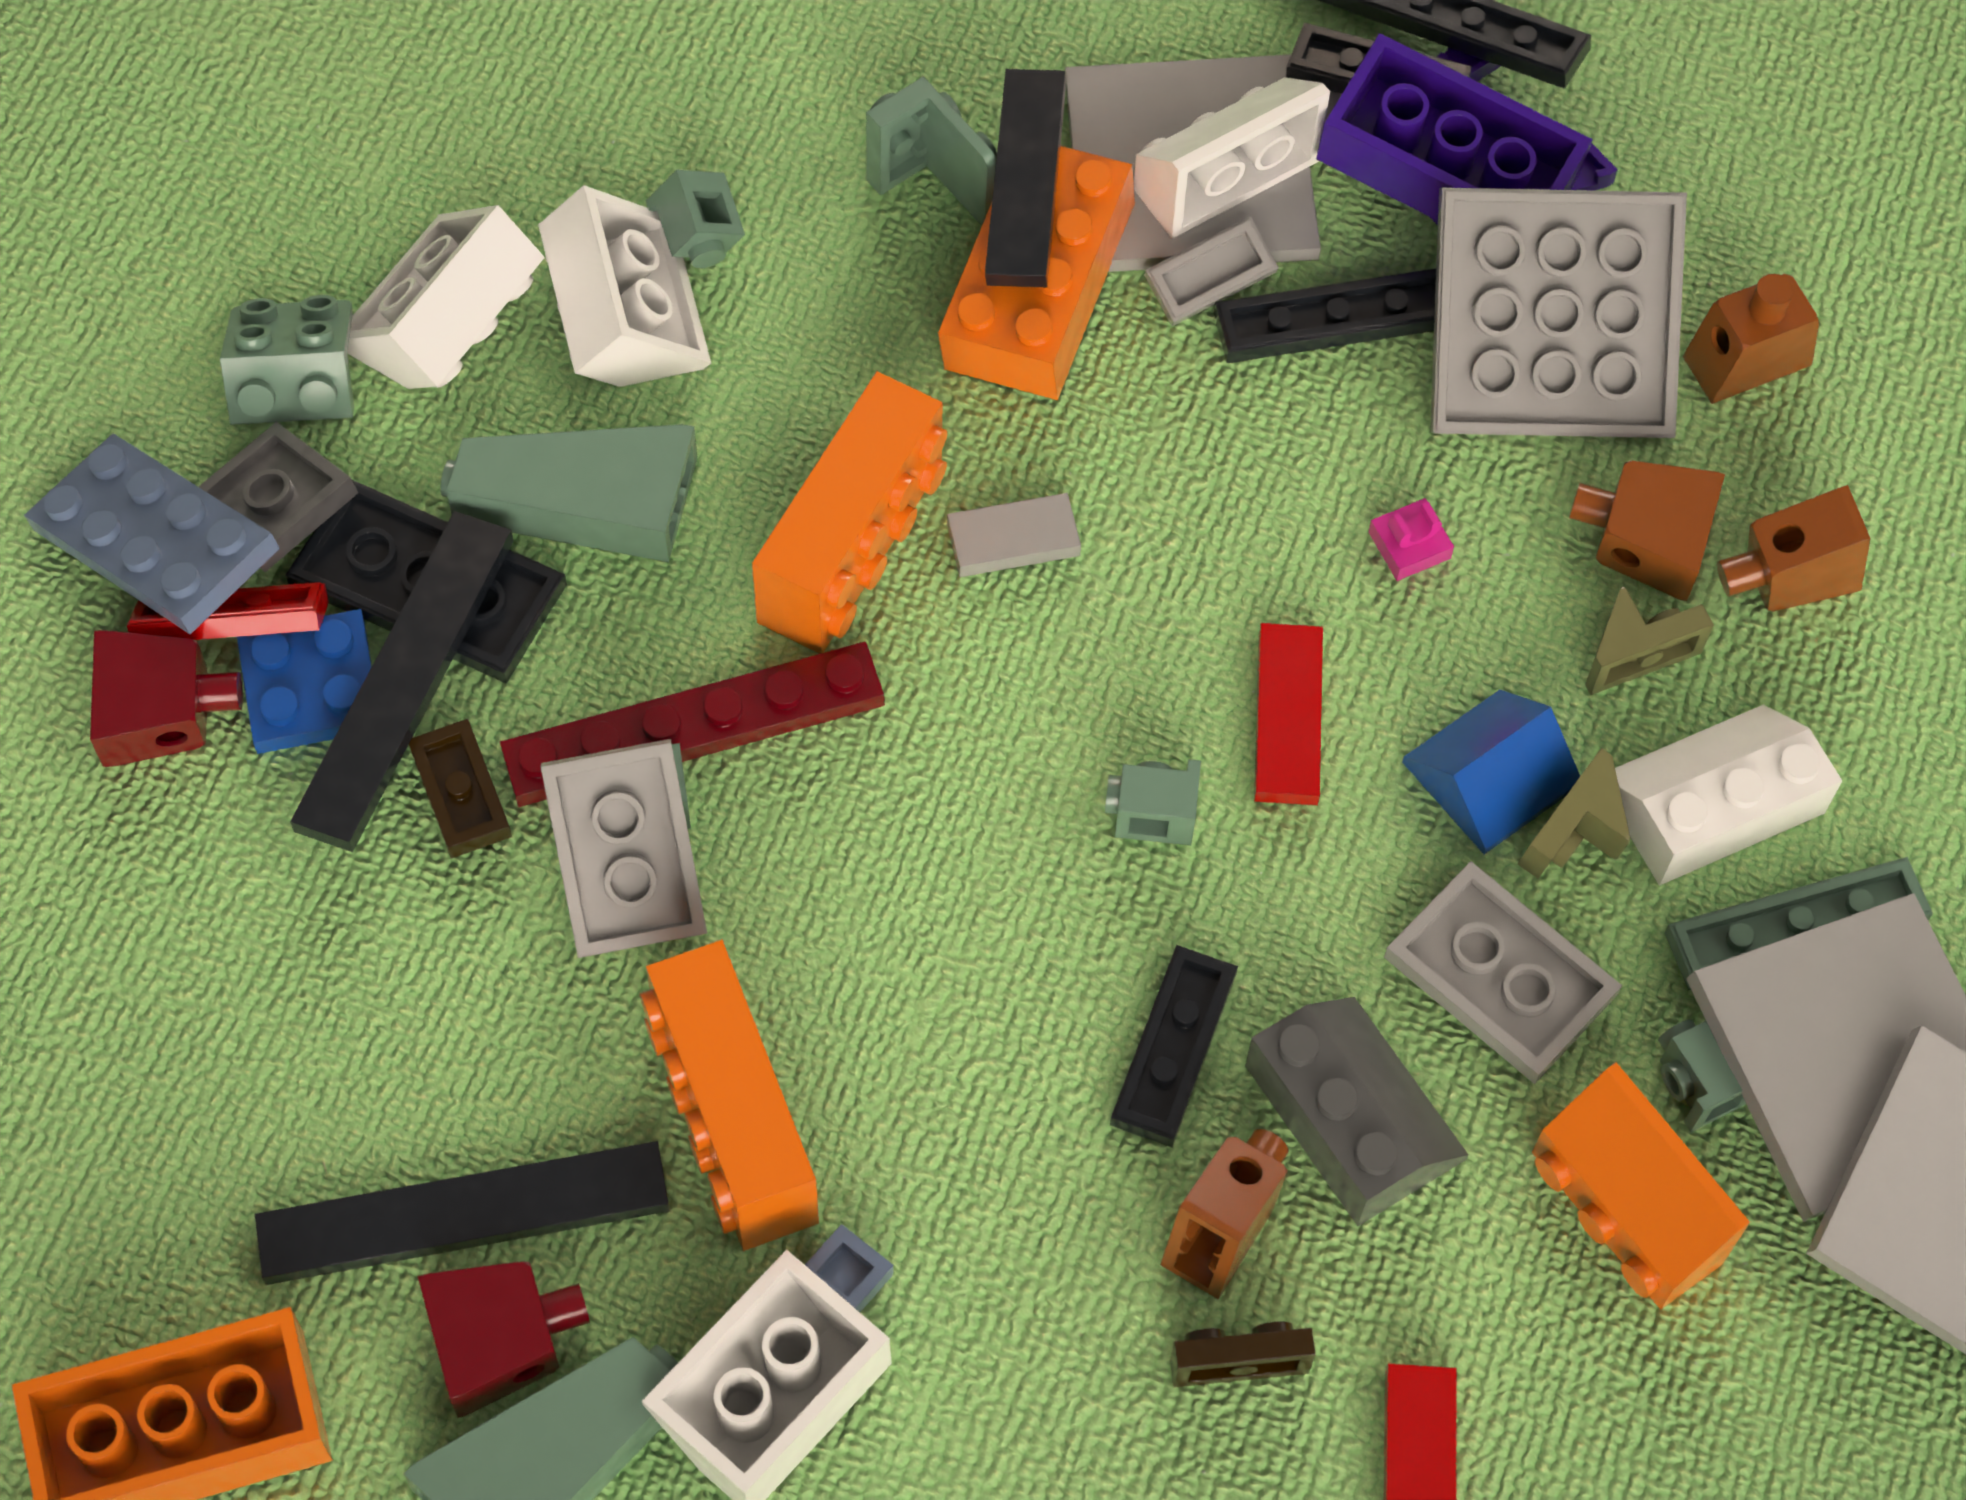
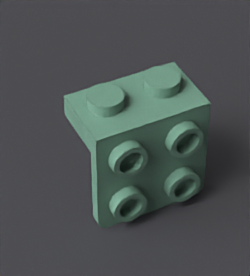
(927, 130)
(288, 361)

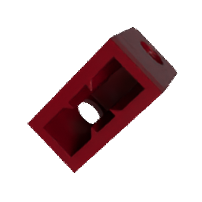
(153, 696)
(496, 1329)

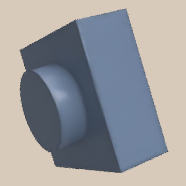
(851, 1267)

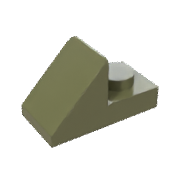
(1637, 648)
(1588, 812)

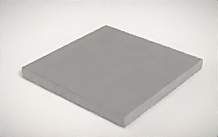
(1127, 106)
(1557, 312)
(1821, 1028)
(1903, 1197)

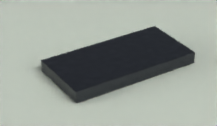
(375, 554)

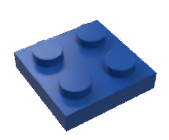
(303, 680)

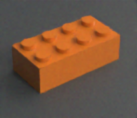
(1033, 333)
(850, 514)
(729, 1097)
(176, 1416)

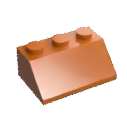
(1638, 1188)

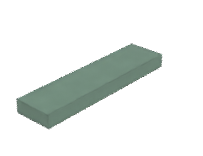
(1769, 919)

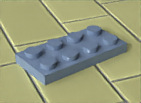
(152, 533)

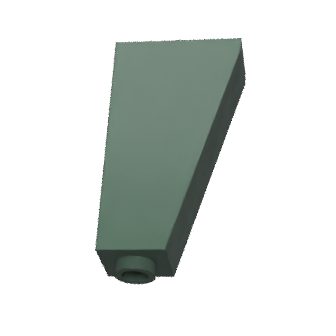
(579, 487)
(557, 1441)

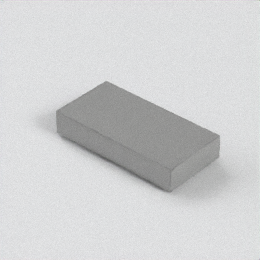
(1211, 271)
(1013, 535)

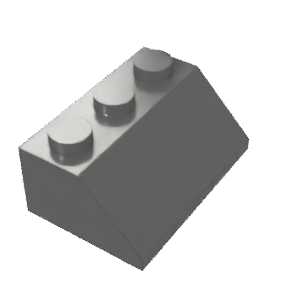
(1352, 1106)

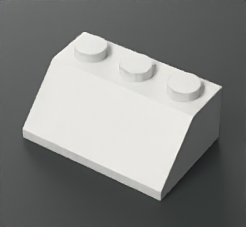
(1231, 154)
(621, 291)
(443, 297)
(1724, 790)
(769, 1380)

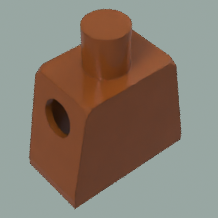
(1753, 338)
(1653, 523)
(1802, 553)
(1226, 1211)

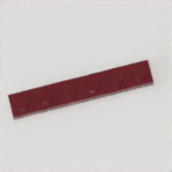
(709, 716)

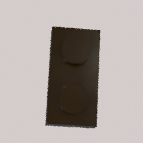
(459, 788)
(1268, 1352)

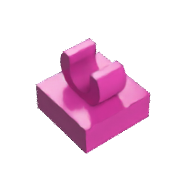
(1411, 539)

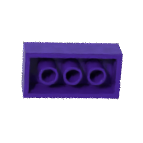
(1425, 127)

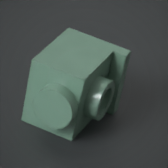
(697, 216)
(1154, 802)
(1698, 1073)

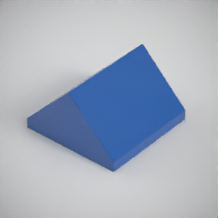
(1496, 767)

